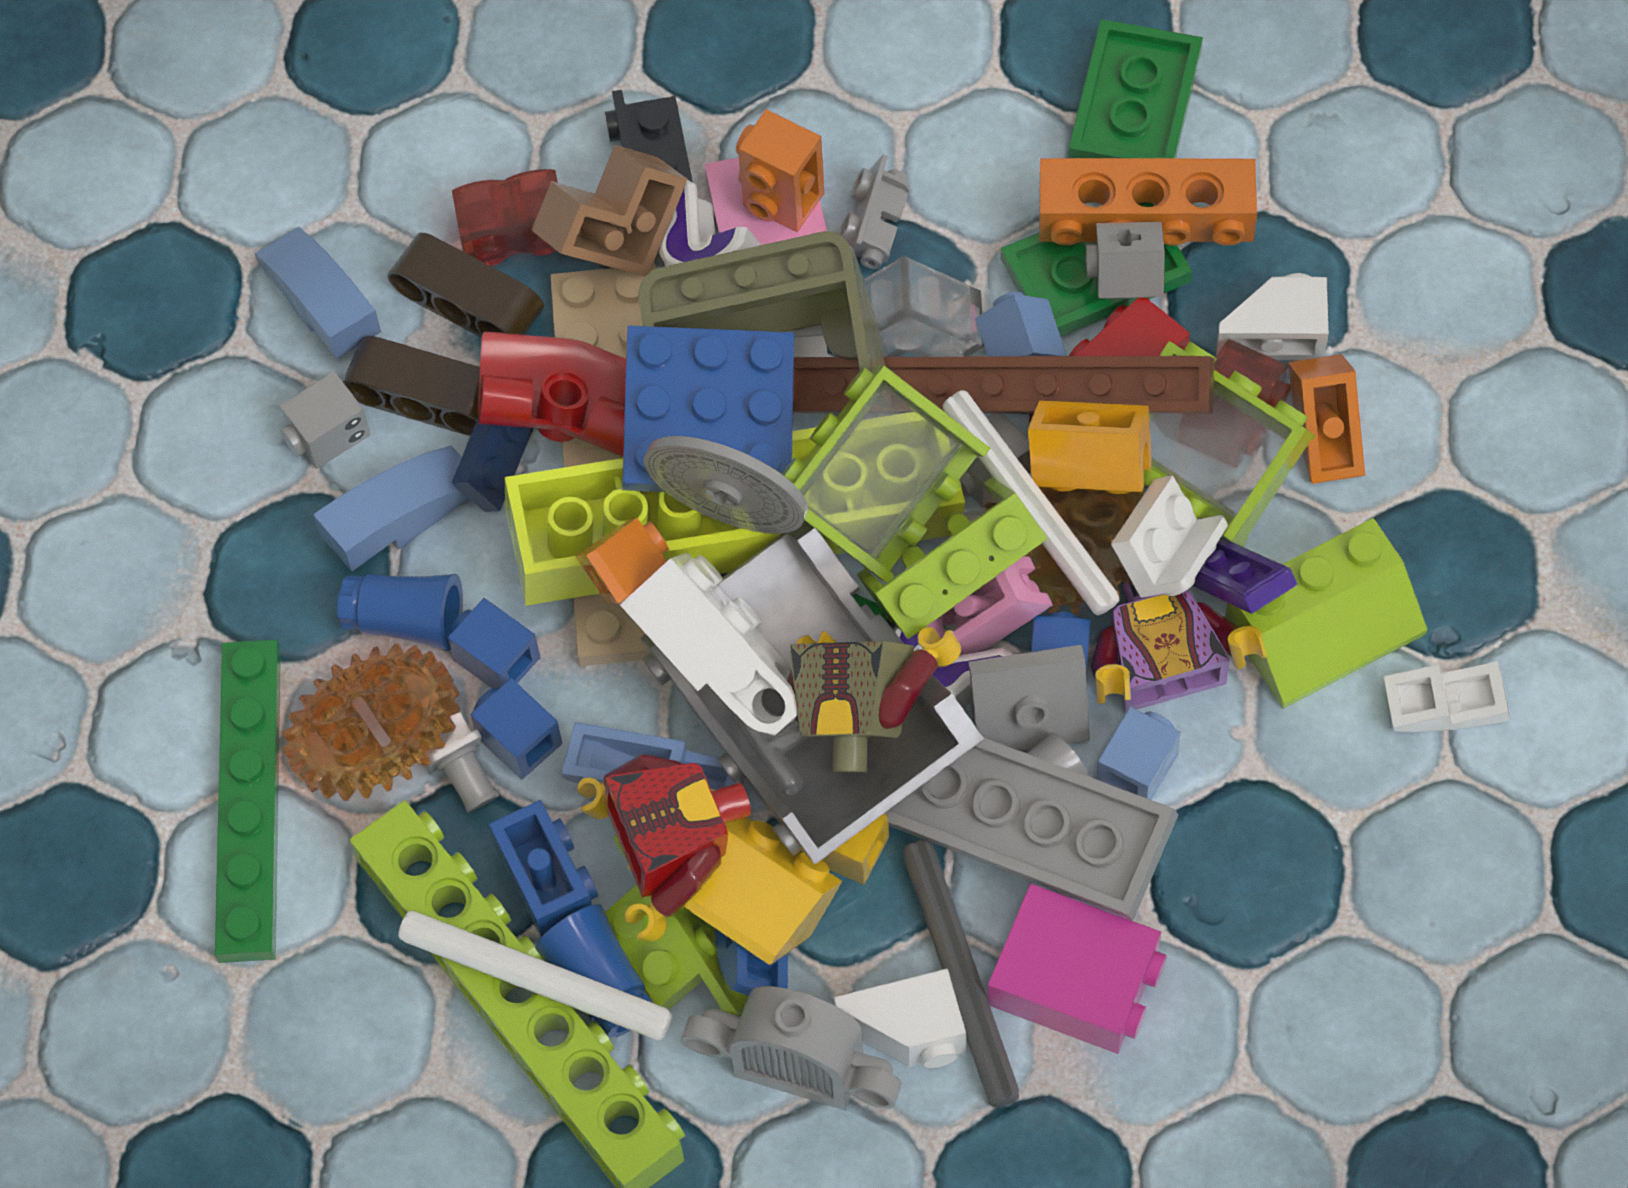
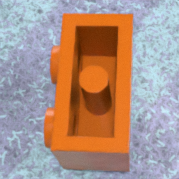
(780, 170)

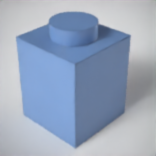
(1020, 327)
(1139, 753)

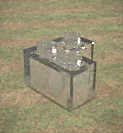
(924, 311)

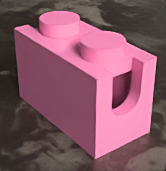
(995, 608)

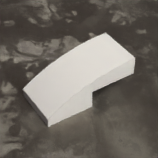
(1448, 700)

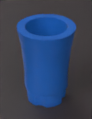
(402, 606)
(590, 948)

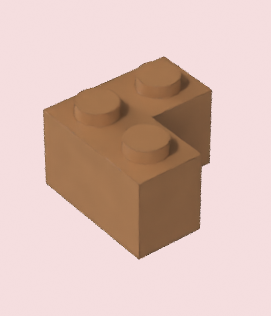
(621, 220)

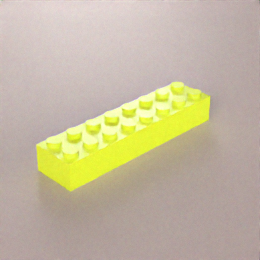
(572, 507)

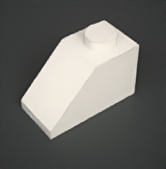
(1282, 319)
(910, 1019)

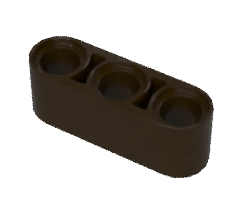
(463, 288)
(414, 384)

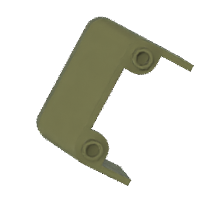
(771, 290)

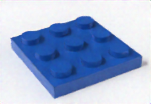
(710, 388)

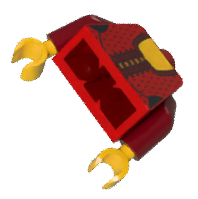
(667, 828)

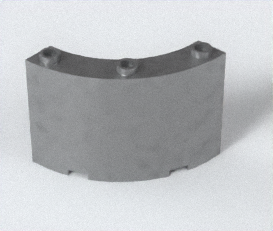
(797, 592)

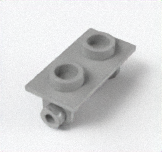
(877, 195)

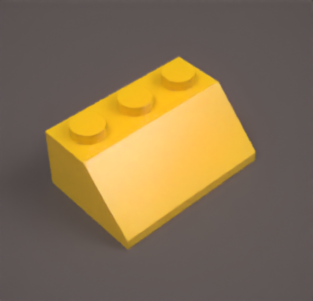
(763, 892)

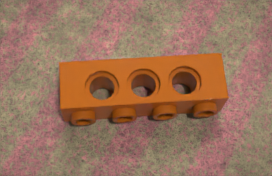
(1166, 182)

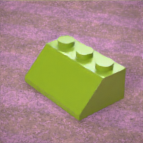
(1340, 617)

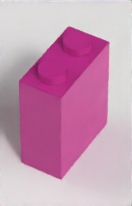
(1076, 969)

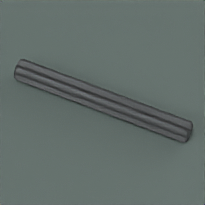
(956, 956)

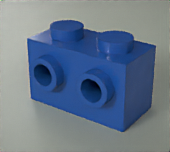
(540, 866)

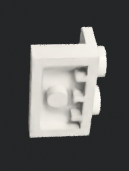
(1164, 541)

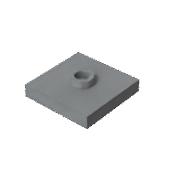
(1031, 695)

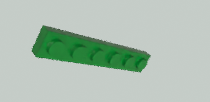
(248, 802)

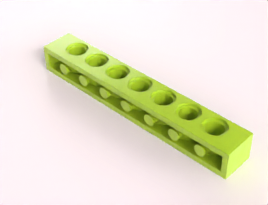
(627, 1160)

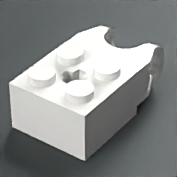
(712, 639)

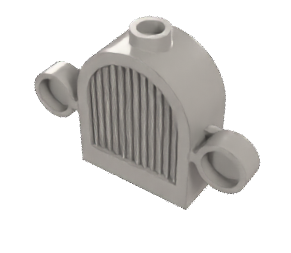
(796, 1048)

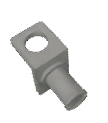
(462, 766)

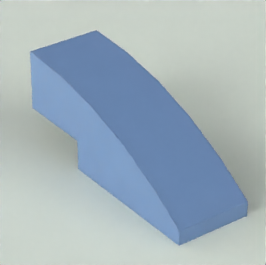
(319, 291)
(391, 507)
(599, 750)

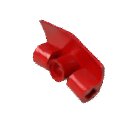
(553, 386)

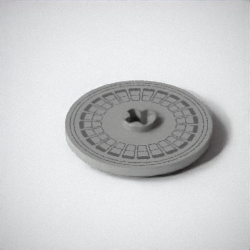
(725, 484)

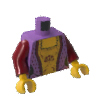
(1167, 649)

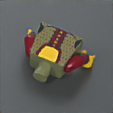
(862, 688)

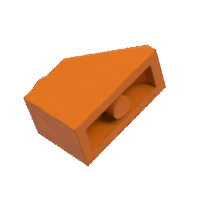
(1329, 398)
(624, 559)

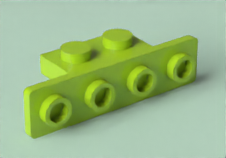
(676, 960)

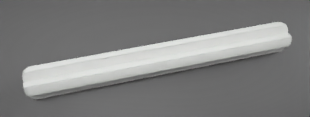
(1061, 542)
(535, 975)

